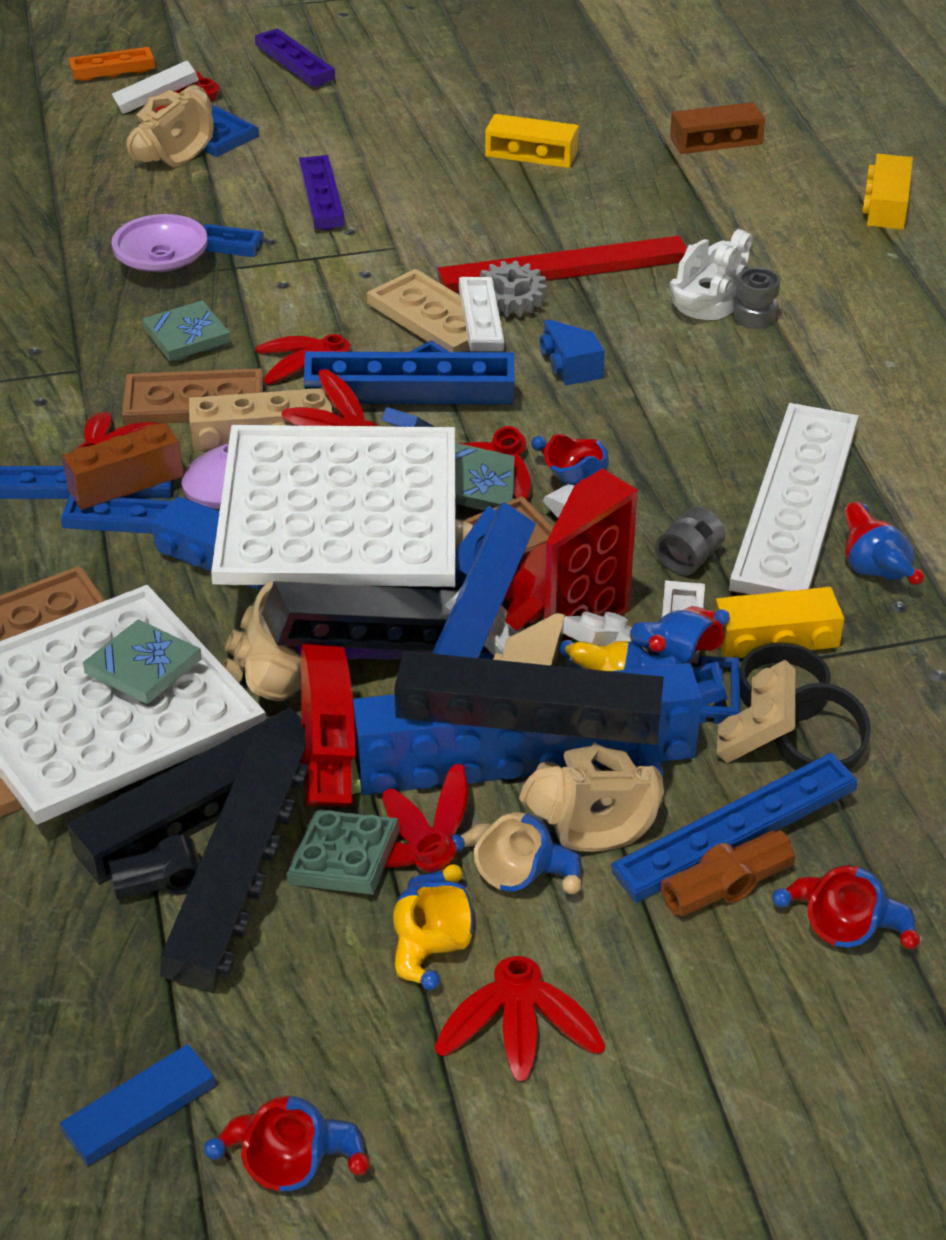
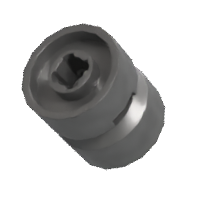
(756, 297)
(690, 541)

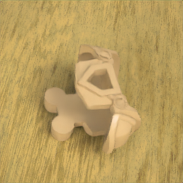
(174, 132)
(268, 668)
(592, 806)

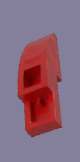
(527, 589)
(328, 725)

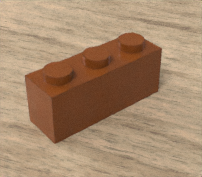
(717, 128)
(122, 465)

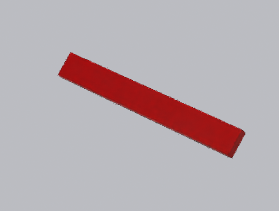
(580, 261)

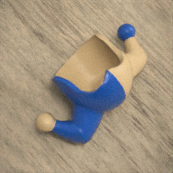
(518, 851)

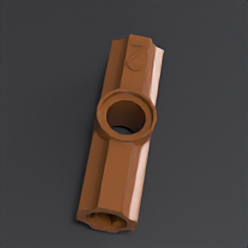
(727, 873)

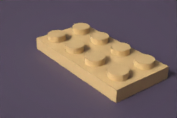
(423, 309)

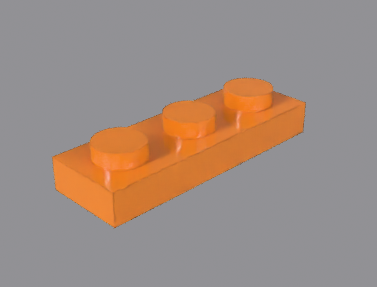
(111, 63)

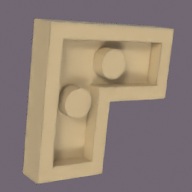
(767, 718)

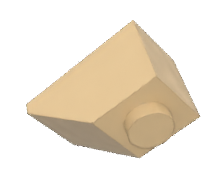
(536, 643)

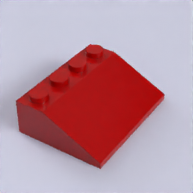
(592, 549)

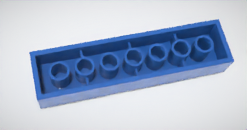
(420, 753)

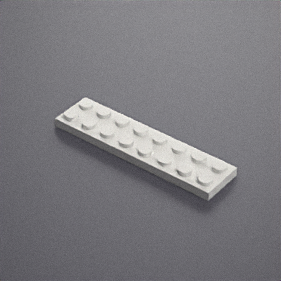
(794, 502)

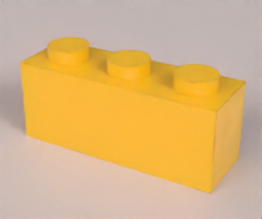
(531, 140)
(888, 191)
(794, 617)

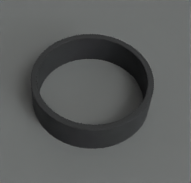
(794, 655)
(844, 699)

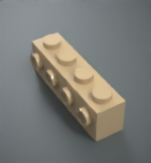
(214, 415)

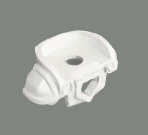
(712, 264)

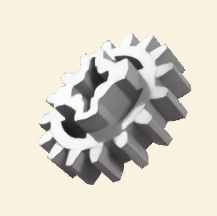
(516, 287)

